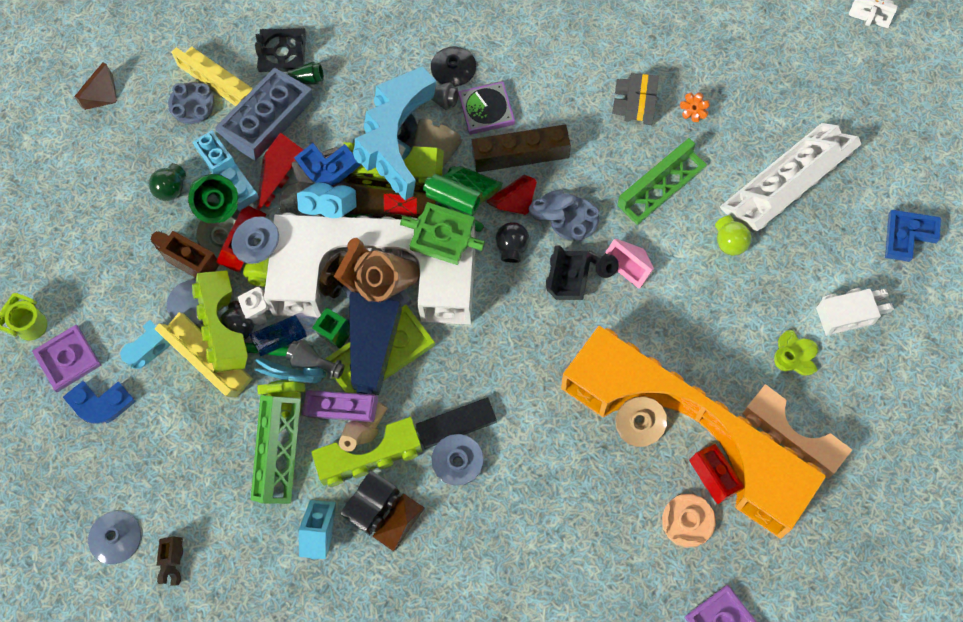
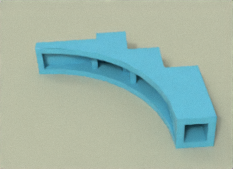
(379, 145)

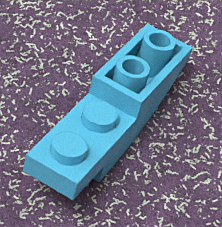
(222, 163)

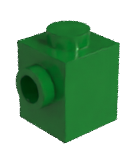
(332, 328)

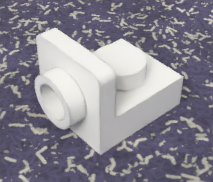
(254, 305)

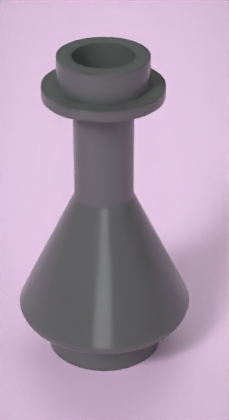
(446, 95)
(303, 355)

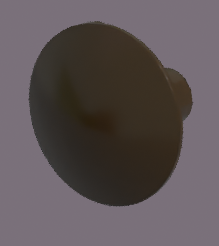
(328, 283)

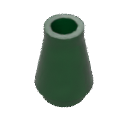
(308, 74)

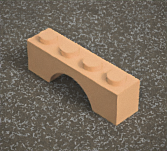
(768, 413)

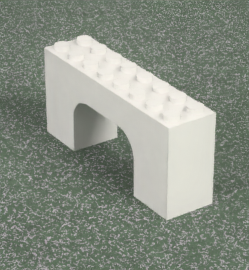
(312, 240)

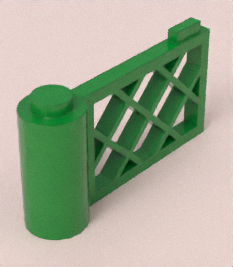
(461, 189)

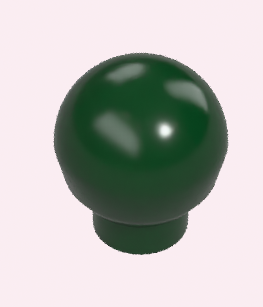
(167, 182)

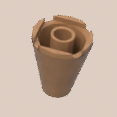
(384, 275)

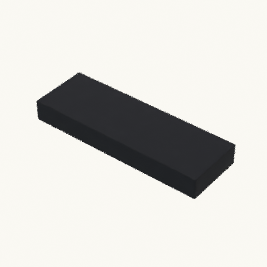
(457, 421)

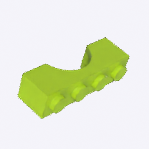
(420, 162)
(226, 347)
(336, 464)

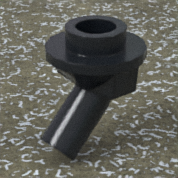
(606, 265)

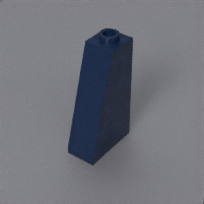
(371, 340)

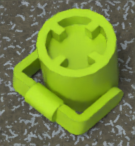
(22, 318)
(283, 388)

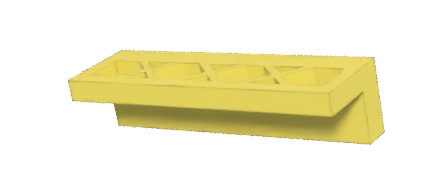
(212, 74)
(188, 342)

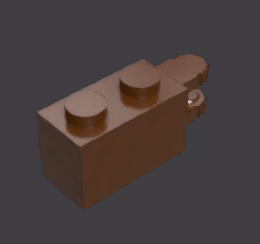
(184, 253)

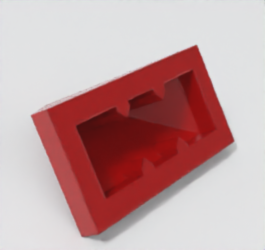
(515, 196)

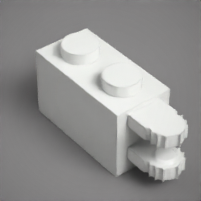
(852, 310)

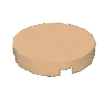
(683, 526)

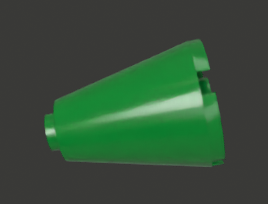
(213, 198)

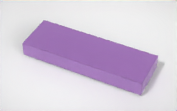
(340, 406)

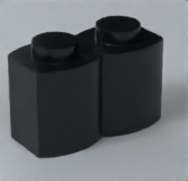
(370, 503)

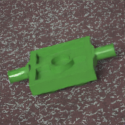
(442, 233)

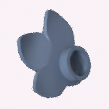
(551, 205)

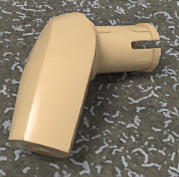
(361, 432)

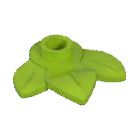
(798, 351)

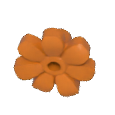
(695, 107)

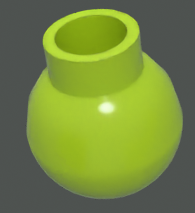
(732, 236)

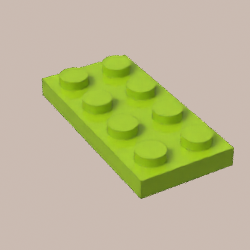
(409, 344)

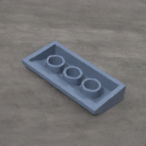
(265, 113)

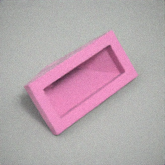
(632, 260)

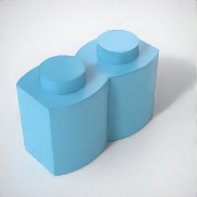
(326, 200)

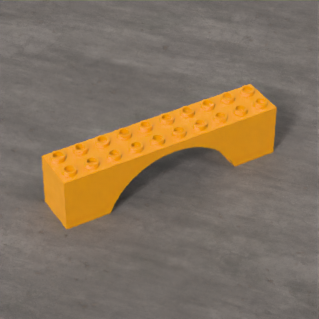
(773, 476)

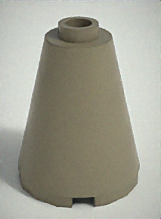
(437, 137)

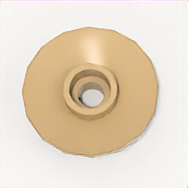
(649, 429)

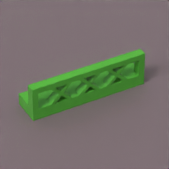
(655, 176)
(266, 450)

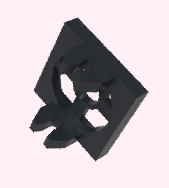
(263, 39)

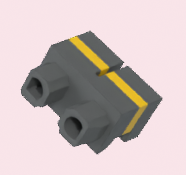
(641, 98)

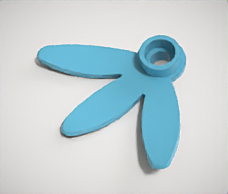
(309, 374)

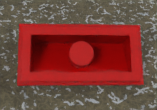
(716, 473)

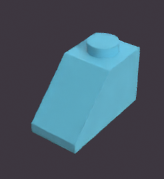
(316, 529)

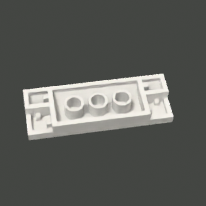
(790, 176)

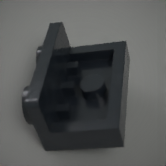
(568, 274)

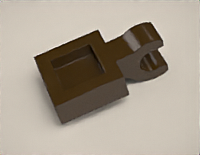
(169, 555)

